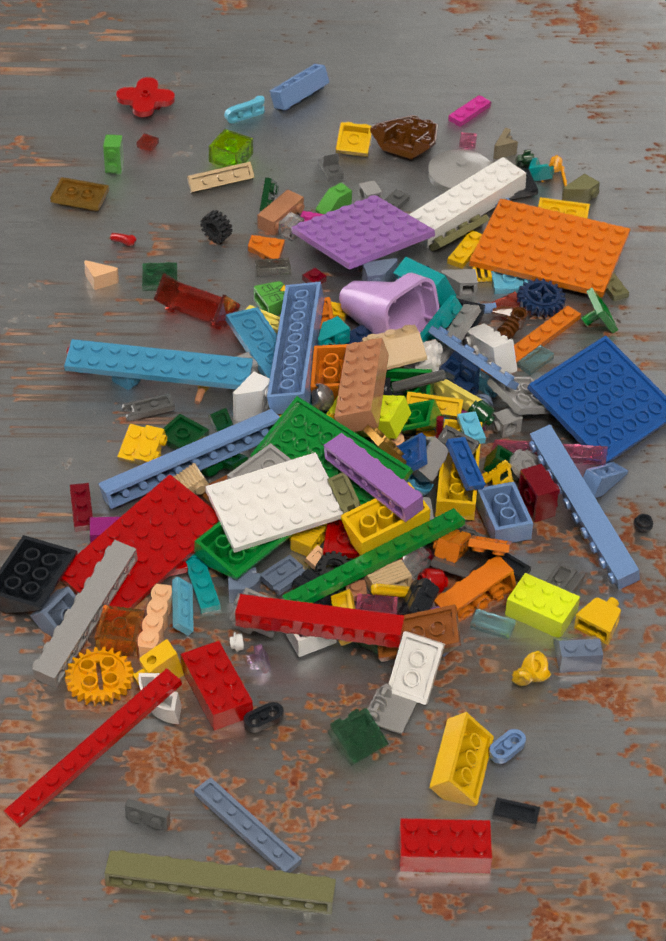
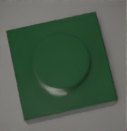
(220, 419)

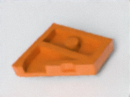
(266, 247)

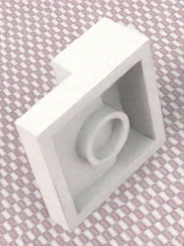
(433, 351)

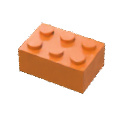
(328, 366)

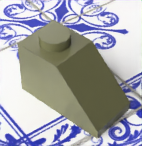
(581, 189)

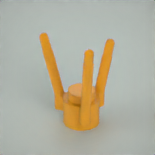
(557, 162)

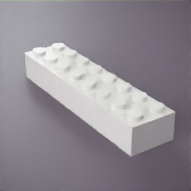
(471, 197)

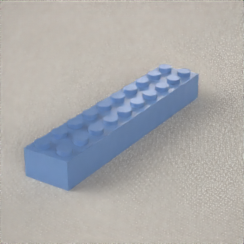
(295, 345)

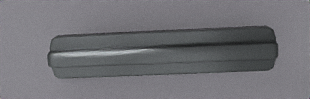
(418, 381)

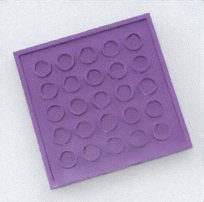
(362, 231)

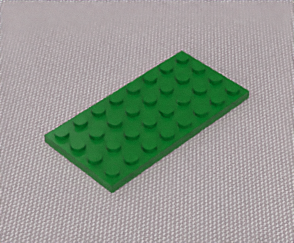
(306, 431)

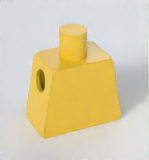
(599, 619)
(159, 659)

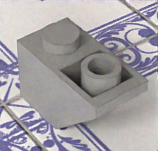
(462, 281)

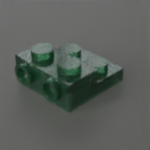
(357, 735)

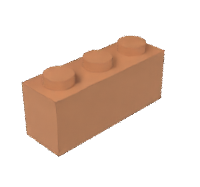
(288, 202)

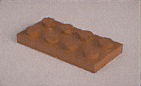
(436, 624)

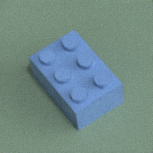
(504, 512)

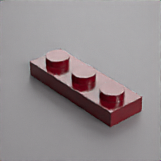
(81, 506)

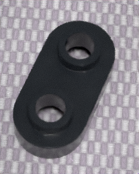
(263, 717)

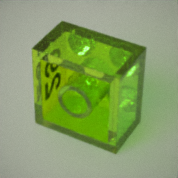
(230, 149)

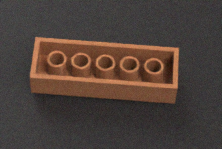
(362, 384)

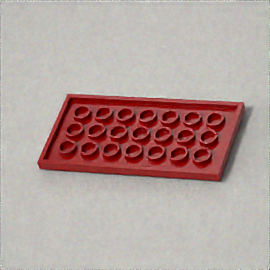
(160, 529)

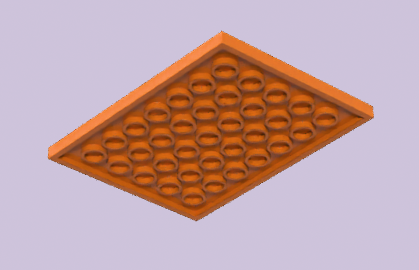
(550, 246)

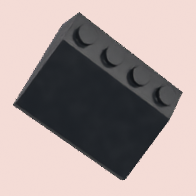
(32, 574)

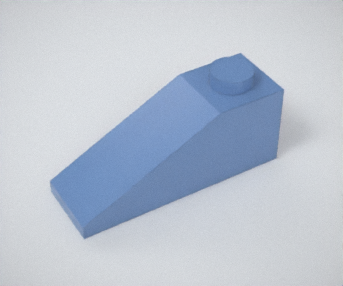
(603, 477)

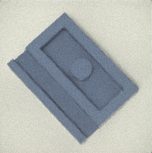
(281, 575)

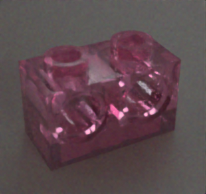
(377, 603)

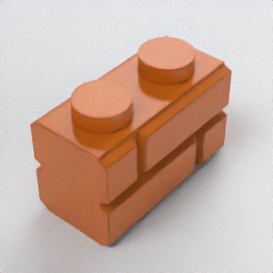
(452, 545)

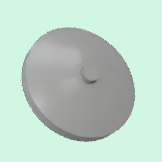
(454, 167)

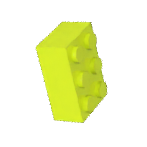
(542, 605)

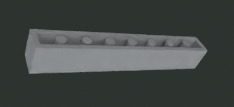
(84, 613)

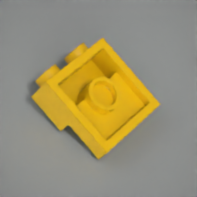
(354, 139)
(142, 444)

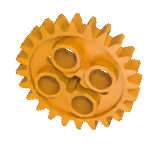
(83, 679)

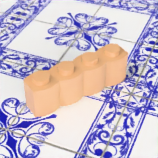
(156, 620)

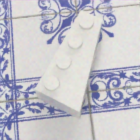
(493, 346)

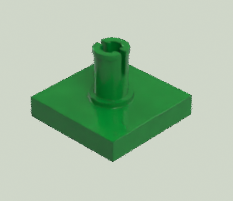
(600, 311)

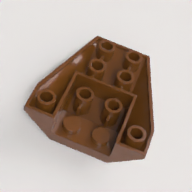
(405, 135)

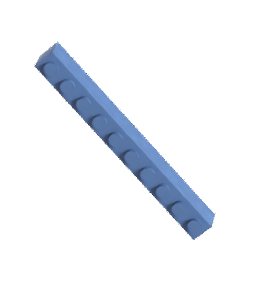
(203, 453)
(584, 508)

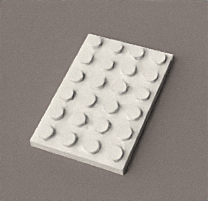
(274, 502)

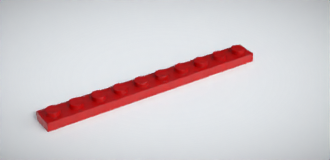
(92, 748)

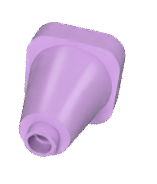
(391, 304)

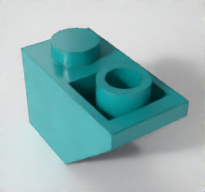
(334, 332)

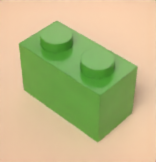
(113, 154)

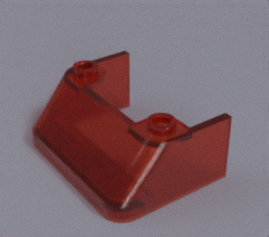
(194, 302)

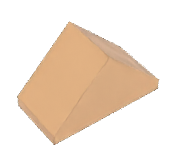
(100, 274)

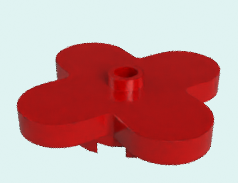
(145, 97)

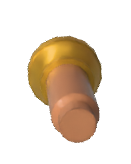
(200, 393)

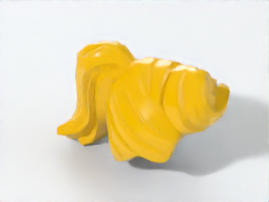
(533, 669)

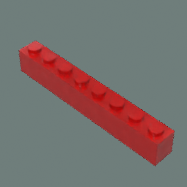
(319, 620)

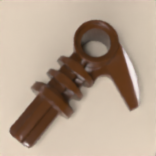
(515, 320)

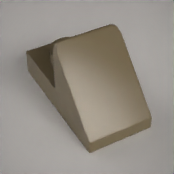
(505, 145)

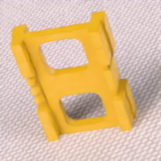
(495, 474)

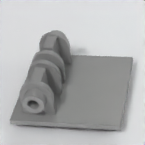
(390, 709)

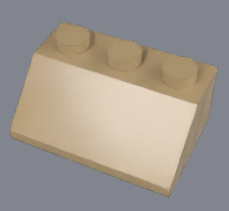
(403, 345)

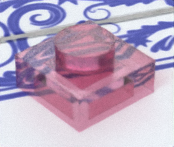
(468, 140)

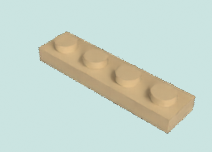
(220, 177)

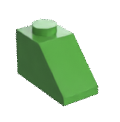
(334, 199)

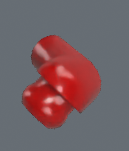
(125, 239)

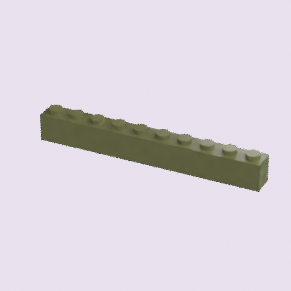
(220, 882)

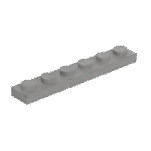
(460, 327)

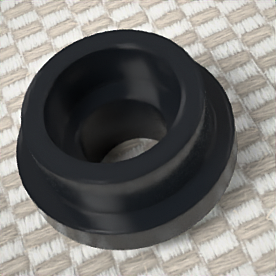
(643, 522)

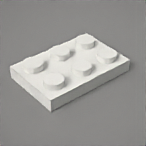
(416, 667)

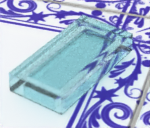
(535, 360)
(493, 624)

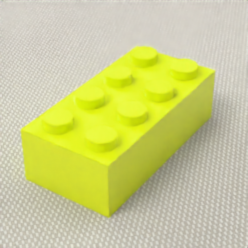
(392, 416)

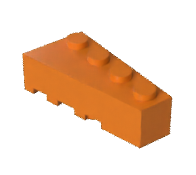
(479, 588)

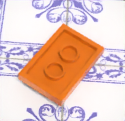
(481, 544)

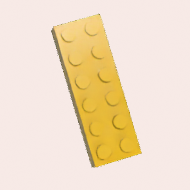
(451, 490)

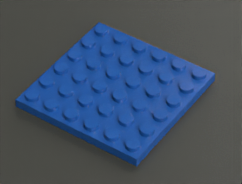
(602, 398)

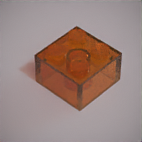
(119, 630)

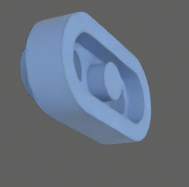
(505, 746)

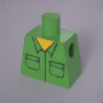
(270, 297)

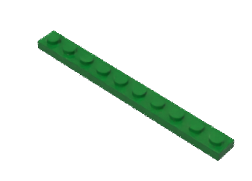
(377, 558)

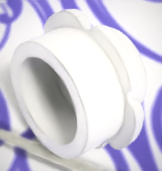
(237, 642)

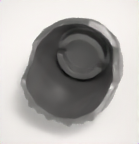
(322, 397)

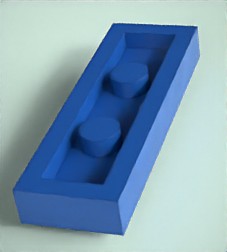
(465, 463)

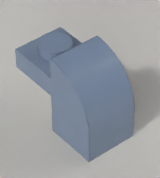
(249, 580)

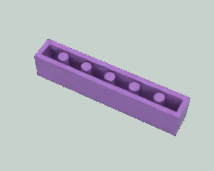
(373, 477)

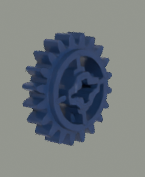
(541, 297)

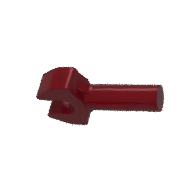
(439, 425)

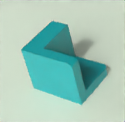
(540, 172)

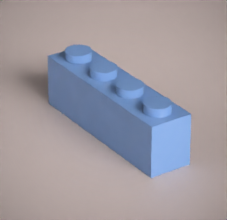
(299, 87)

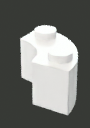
(170, 708)

